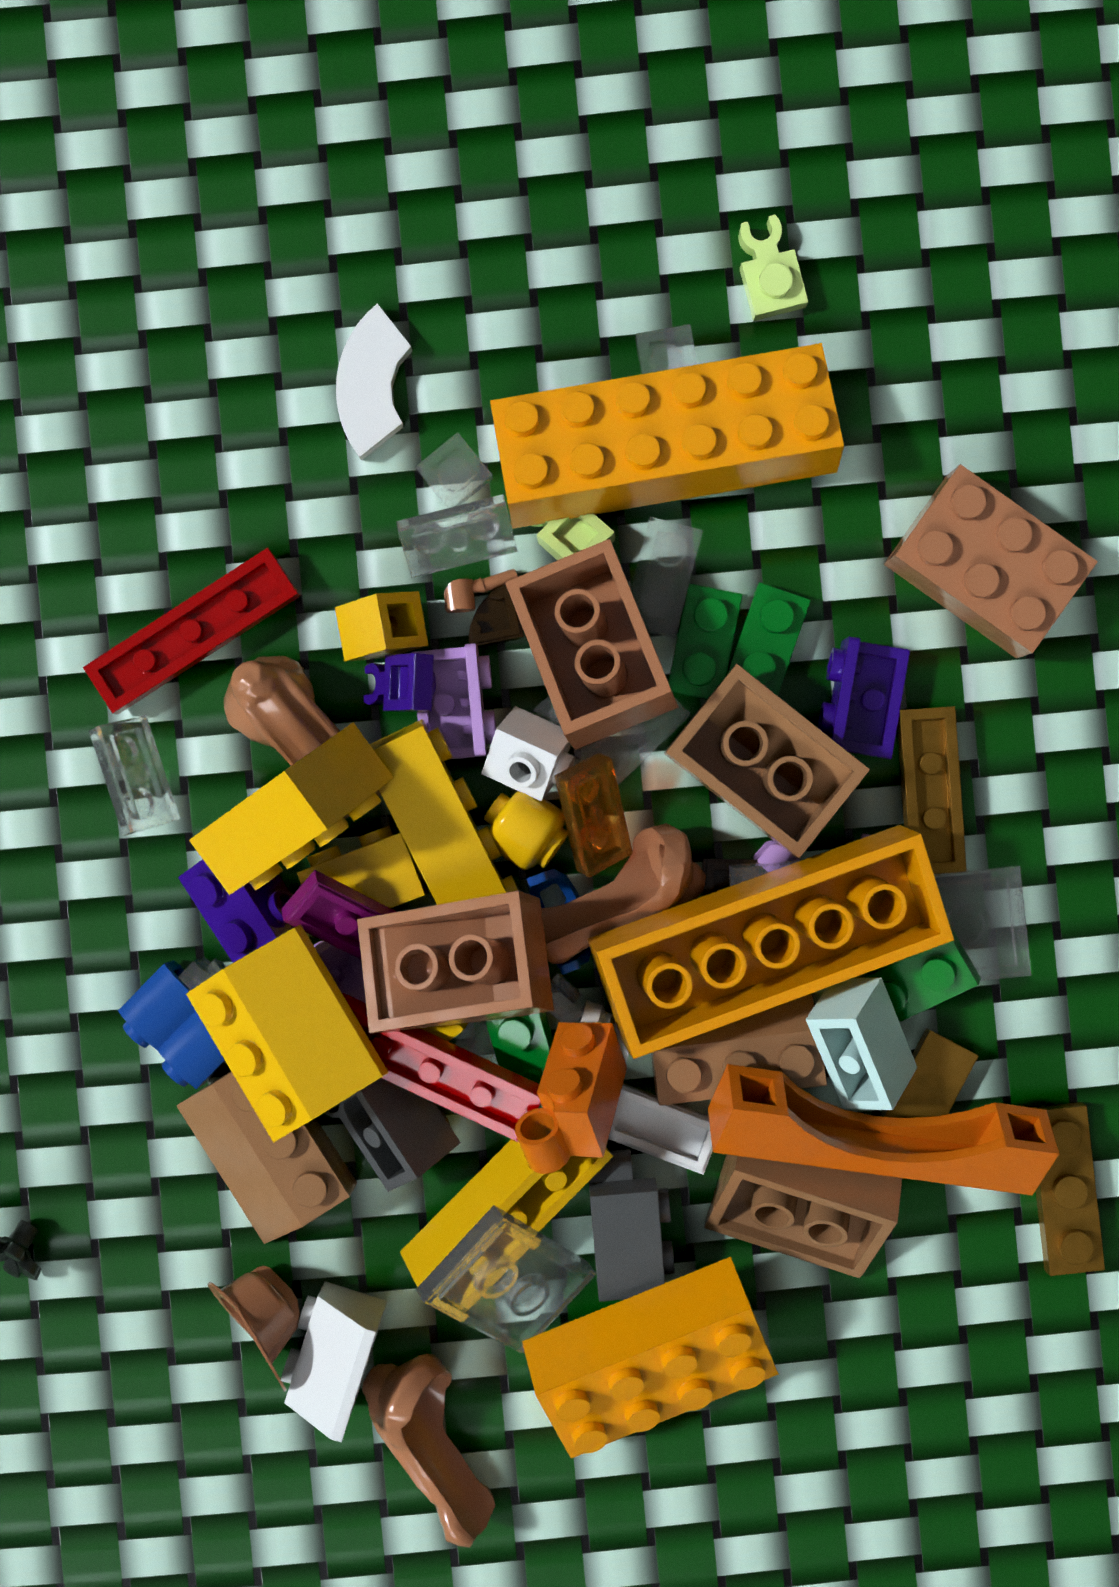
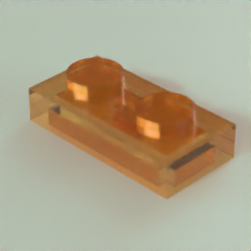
(594, 814)

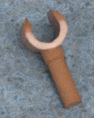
(460, 592)

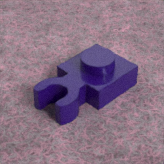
(403, 683)

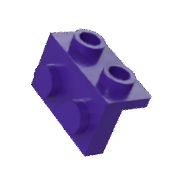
(864, 697)
(242, 918)

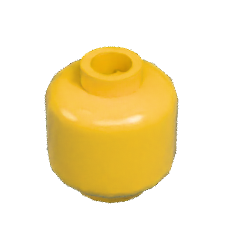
(526, 829)

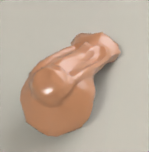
(276, 707)
(651, 881)
(409, 1416)

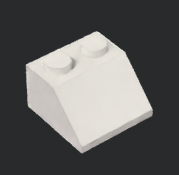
(332, 1357)

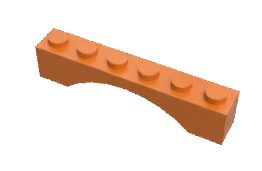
(983, 1148)

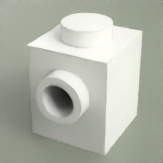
(527, 753)

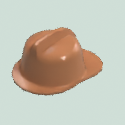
(263, 1309)

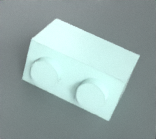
(862, 1044)

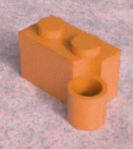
(576, 1095)

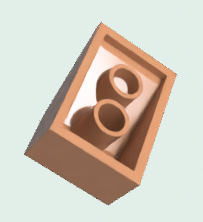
(455, 963)

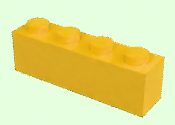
(436, 817)
(509, 1186)

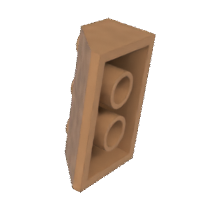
(766, 761)
(767, 1040)
(274, 1183)
(806, 1211)

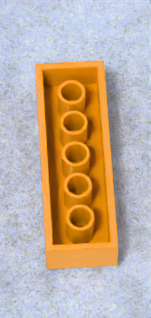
(667, 435)
(770, 939)

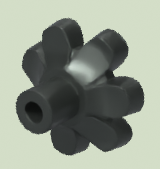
(16, 1253)

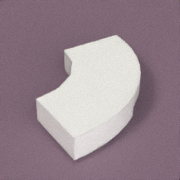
(367, 382)

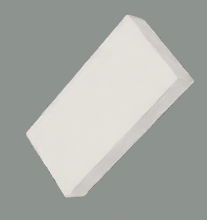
(662, 1131)

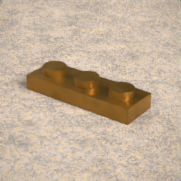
(933, 784)
(1069, 1197)

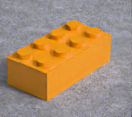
(648, 1358)

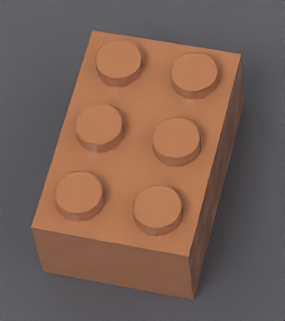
(990, 562)
(591, 645)

